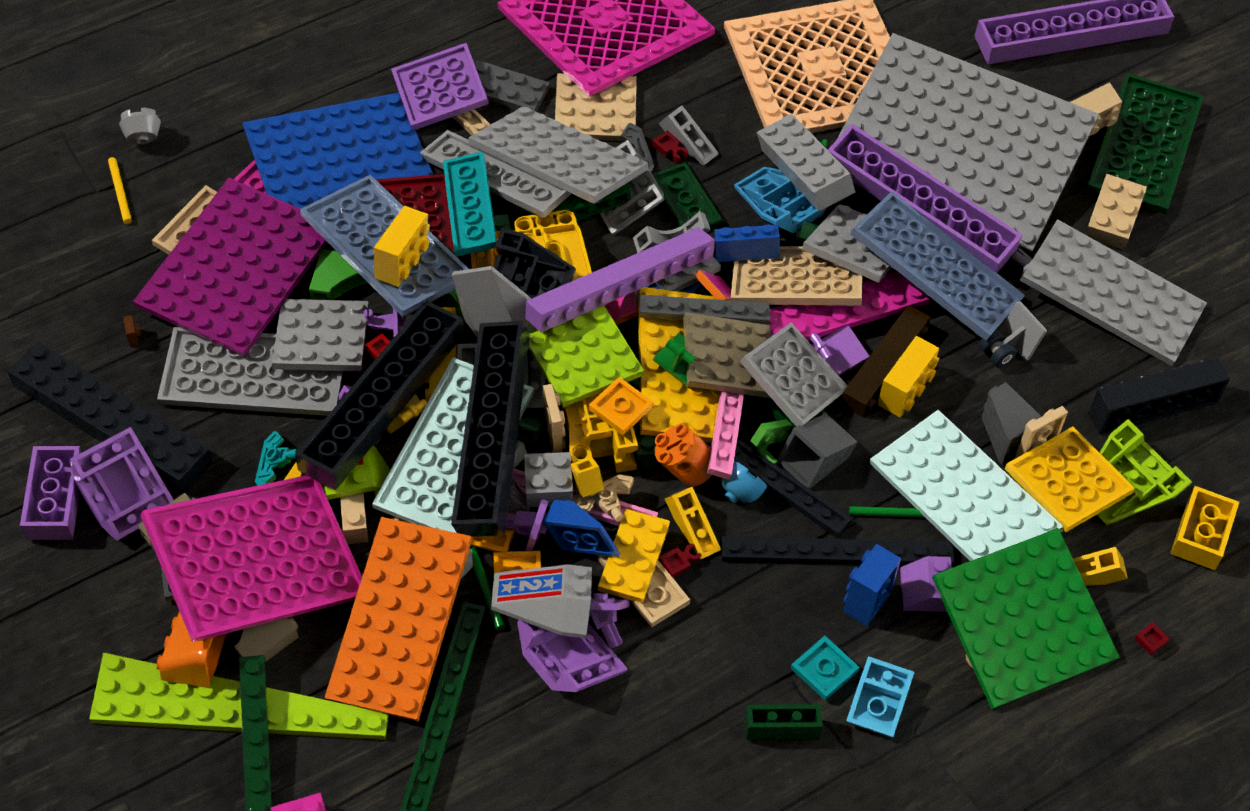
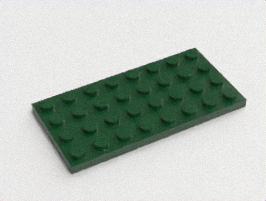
(1148, 139)

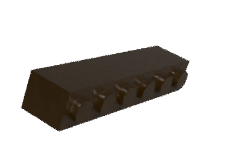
(867, 383)

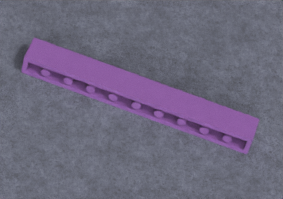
(619, 279)

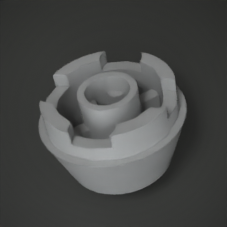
(140, 126)

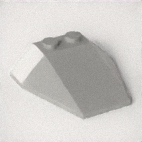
(489, 298)

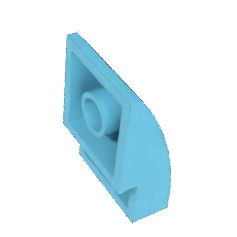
(880, 697)

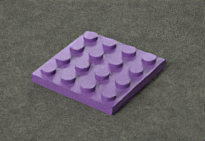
(439, 86)

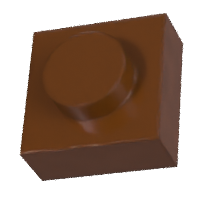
(132, 331)

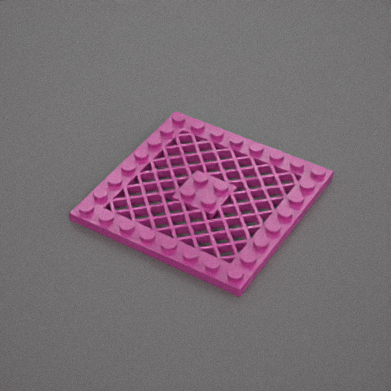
(607, 20)

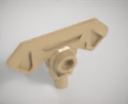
(608, 498)

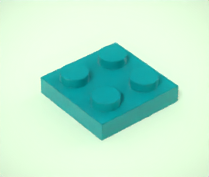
(825, 668)

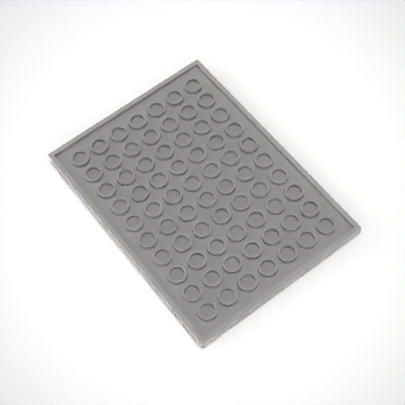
(975, 131)

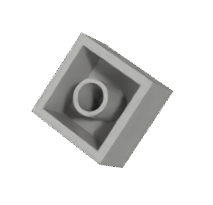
(547, 478)

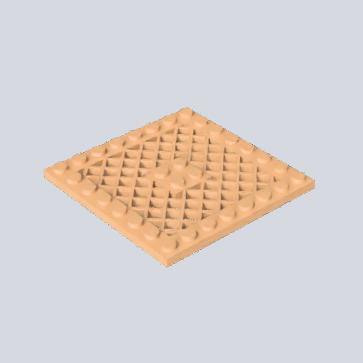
(818, 63)

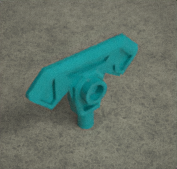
(272, 458)

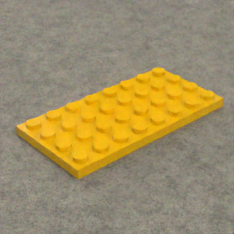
(671, 398)

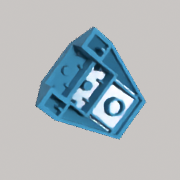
(777, 199)

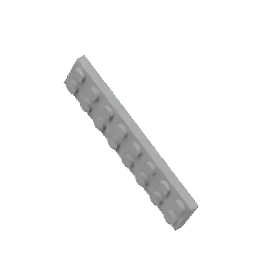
(503, 178)

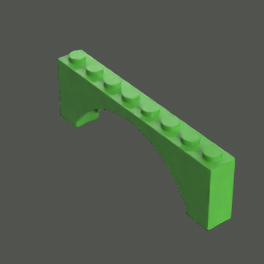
(336, 276)

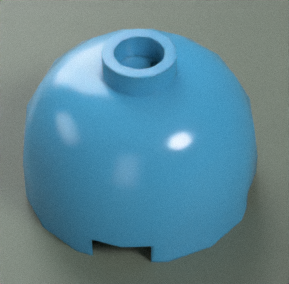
(743, 485)

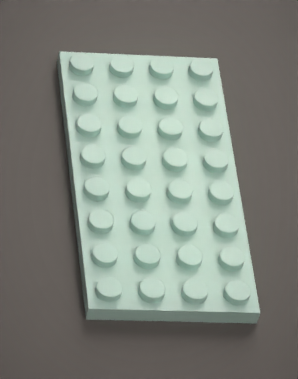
(427, 469)
(961, 489)

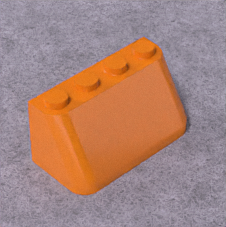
(187, 660)

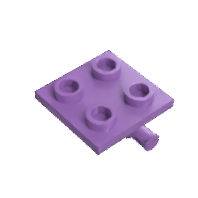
(392, 322)
(840, 349)

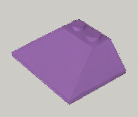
(119, 483)
(568, 661)

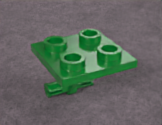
(674, 358)

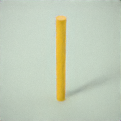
(119, 190)

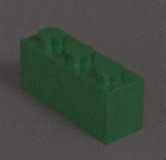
(783, 721)

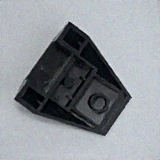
(530, 264)

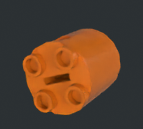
(683, 454)

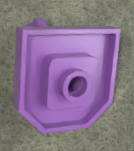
(529, 524)
(605, 614)

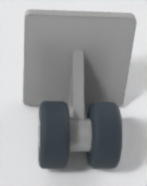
(1021, 335)

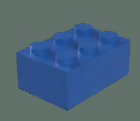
(871, 584)

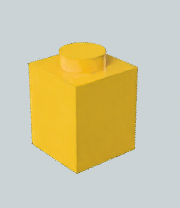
(587, 477)

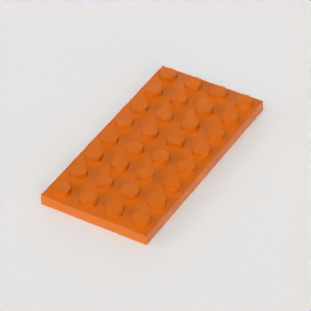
(399, 619)

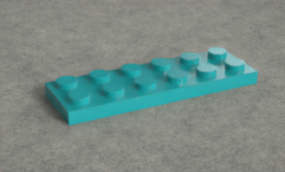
(469, 204)

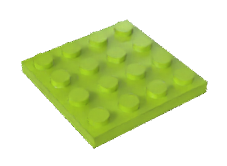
(584, 356)

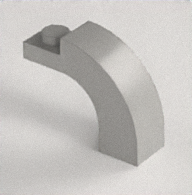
(650, 237)

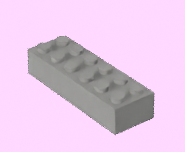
(806, 162)

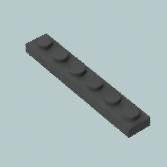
(675, 307)

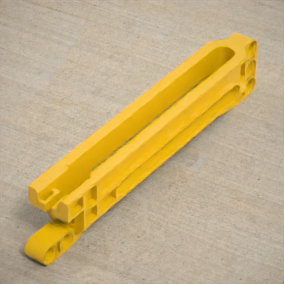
(587, 432)

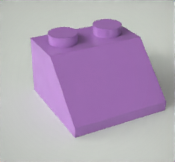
(918, 587)

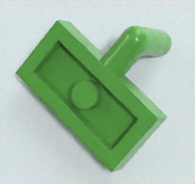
(768, 434)

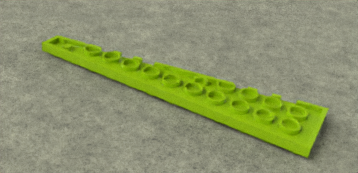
(135, 695)

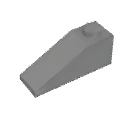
(692, 138)

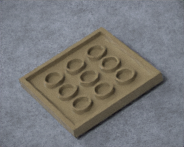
(718, 349)

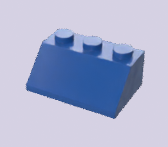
(747, 243)

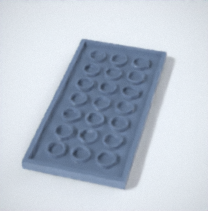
(354, 223)
(937, 265)

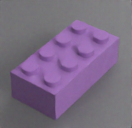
(50, 494)

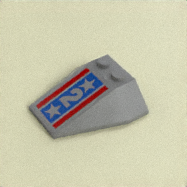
(546, 597)

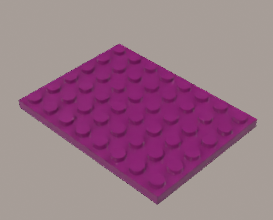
(233, 267)

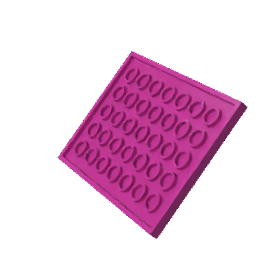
(252, 556)

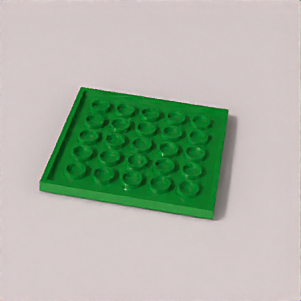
(1025, 618)

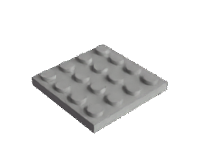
(836, 244)
(320, 335)
(794, 375)

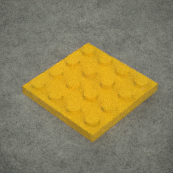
(1069, 478)

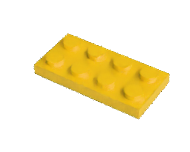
(640, 545)

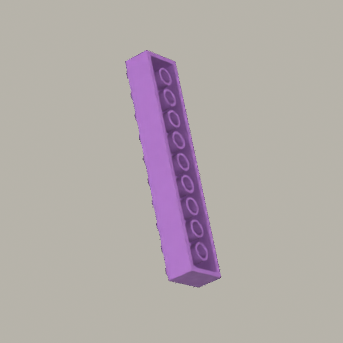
(1070, 28)
(882, 170)

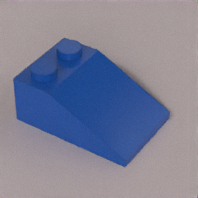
(577, 530)

